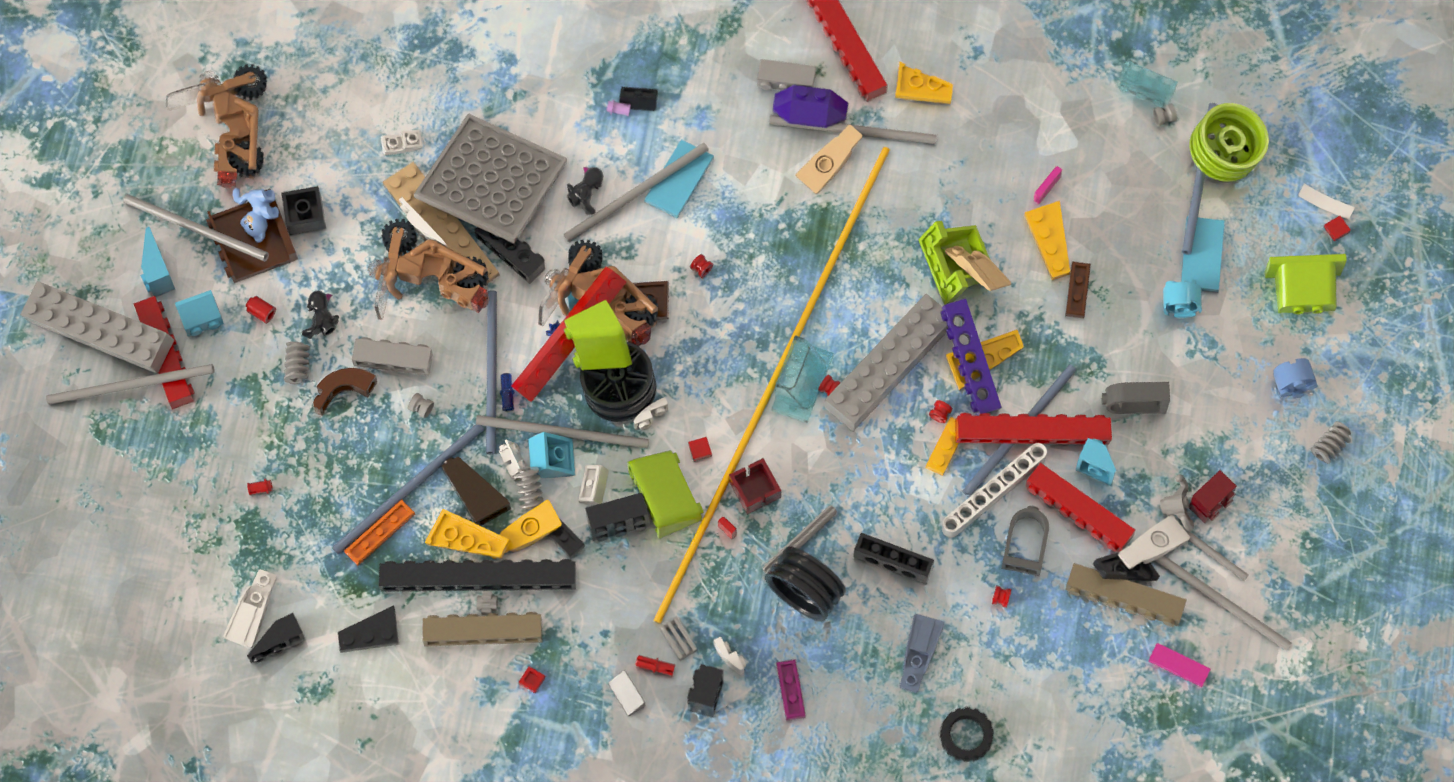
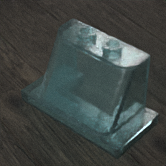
(800, 379)

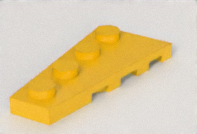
(1049, 235)
(995, 351)
(463, 535)

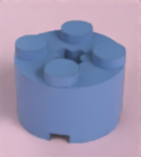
(1294, 378)

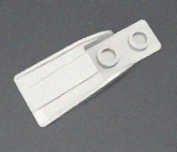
(419, 224)
(1155, 543)
(250, 610)

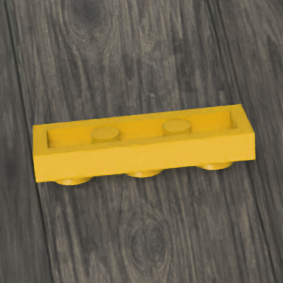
(944, 449)

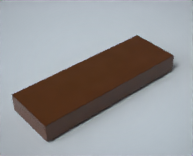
(1078, 289)

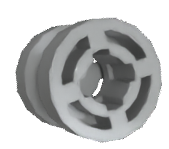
(1164, 114)
(421, 405)

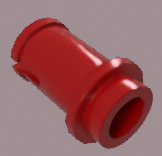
(260, 487)

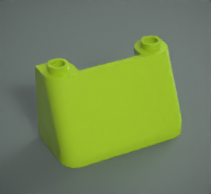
(598, 339)
(665, 492)

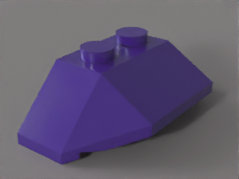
(810, 106)

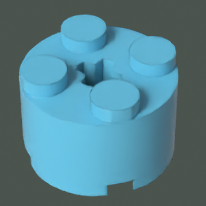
(1182, 298)

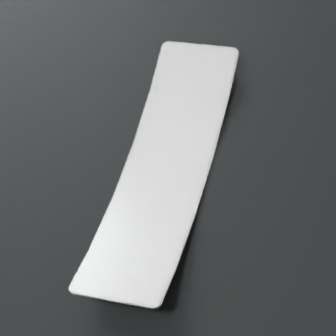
(1325, 202)

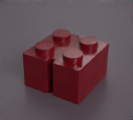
(756, 488)
(1213, 496)

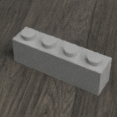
(392, 356)

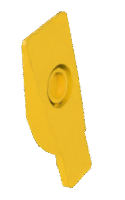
(531, 527)

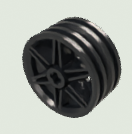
(618, 384)
(805, 584)

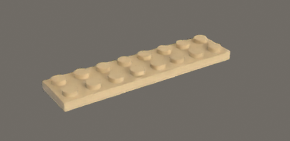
(447, 226)

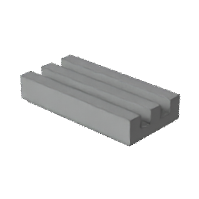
(669, 624)

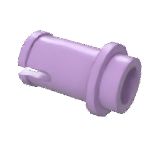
(619, 108)

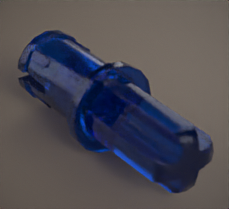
(507, 392)

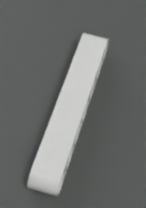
(991, 498)

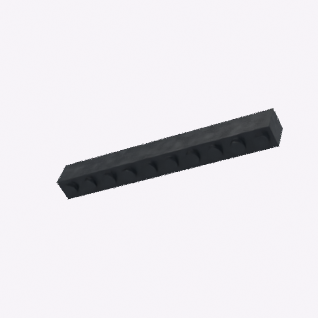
(477, 575)

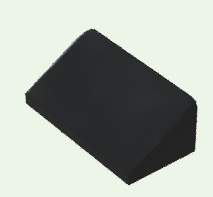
(639, 98)

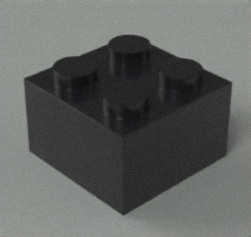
(303, 210)
(706, 690)

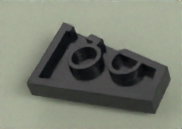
(1114, 568)
(370, 633)

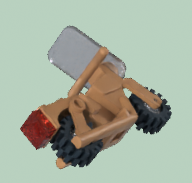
(233, 111)
(427, 259)
(634, 311)

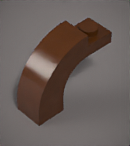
(343, 380)

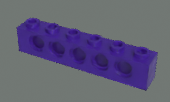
(961, 310)

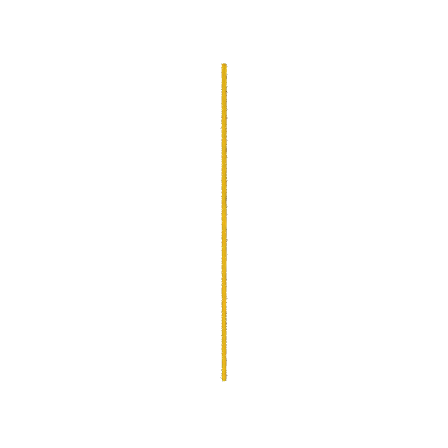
(770, 387)

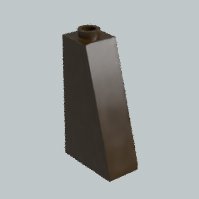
(476, 494)

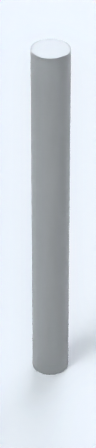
(1217, 556)

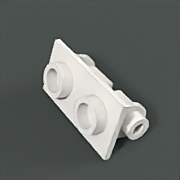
(511, 453)

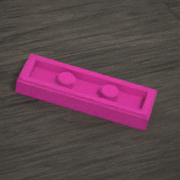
(1179, 665)

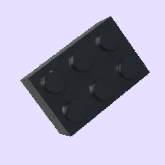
(617, 517)

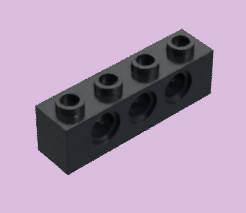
(527, 270)
(893, 558)

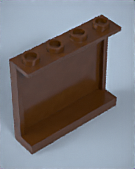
(276, 243)

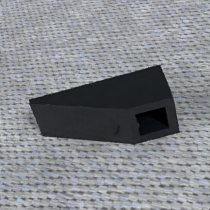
(279, 636)

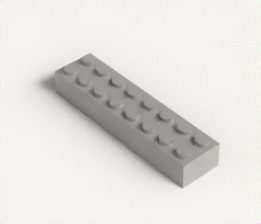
(97, 327)
(887, 363)

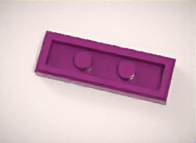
(790, 690)

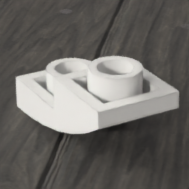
(401, 143)
(645, 417)
(732, 660)

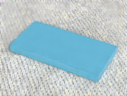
(675, 191)
(1206, 255)

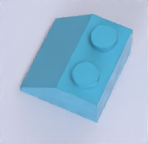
(199, 313)
(552, 455)
(1096, 462)

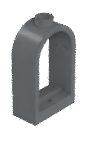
(1137, 397)
(1023, 565)

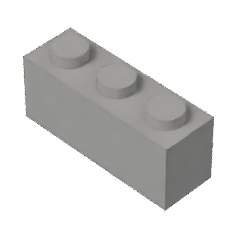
(783, 75)

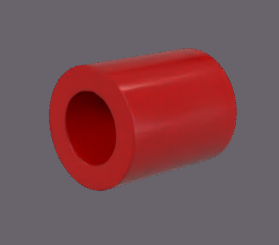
(260, 309)

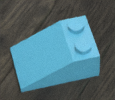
(155, 276)

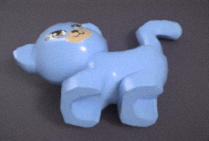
(256, 221)

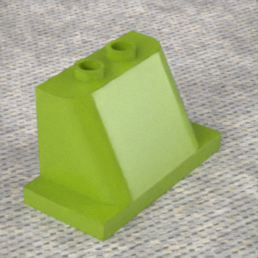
(948, 275)
(1306, 282)

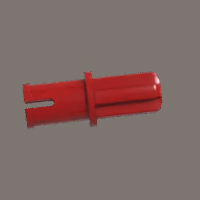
(655, 665)

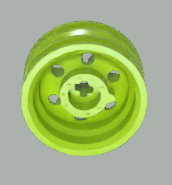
(1241, 131)

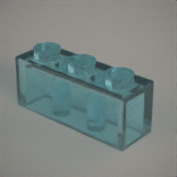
(1146, 84)

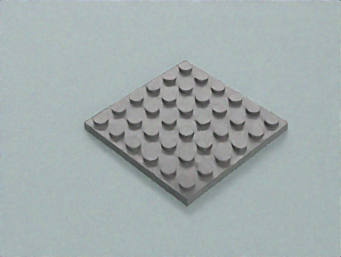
(490, 178)

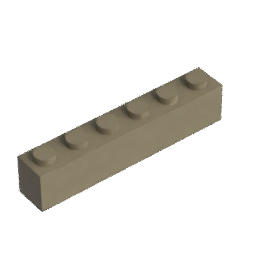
(1126, 595)
(482, 629)

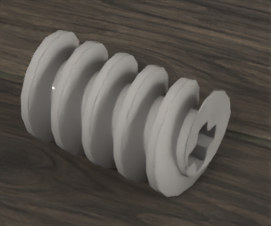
(295, 362)
(1331, 441)
(530, 487)

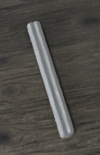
(805, 534)

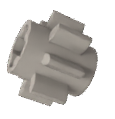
(487, 602)

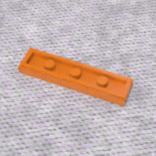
(379, 532)

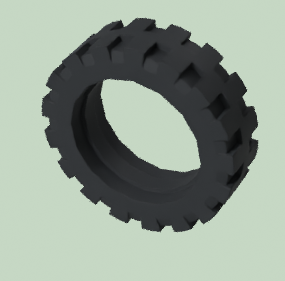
(970, 714)

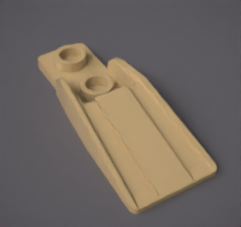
(829, 160)
(979, 268)

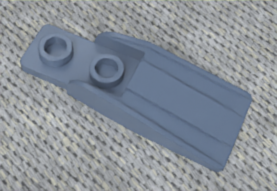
(920, 650)

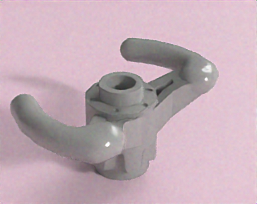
(1178, 504)

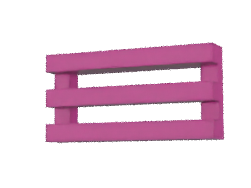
(1047, 184)

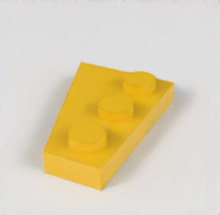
(916, 85)

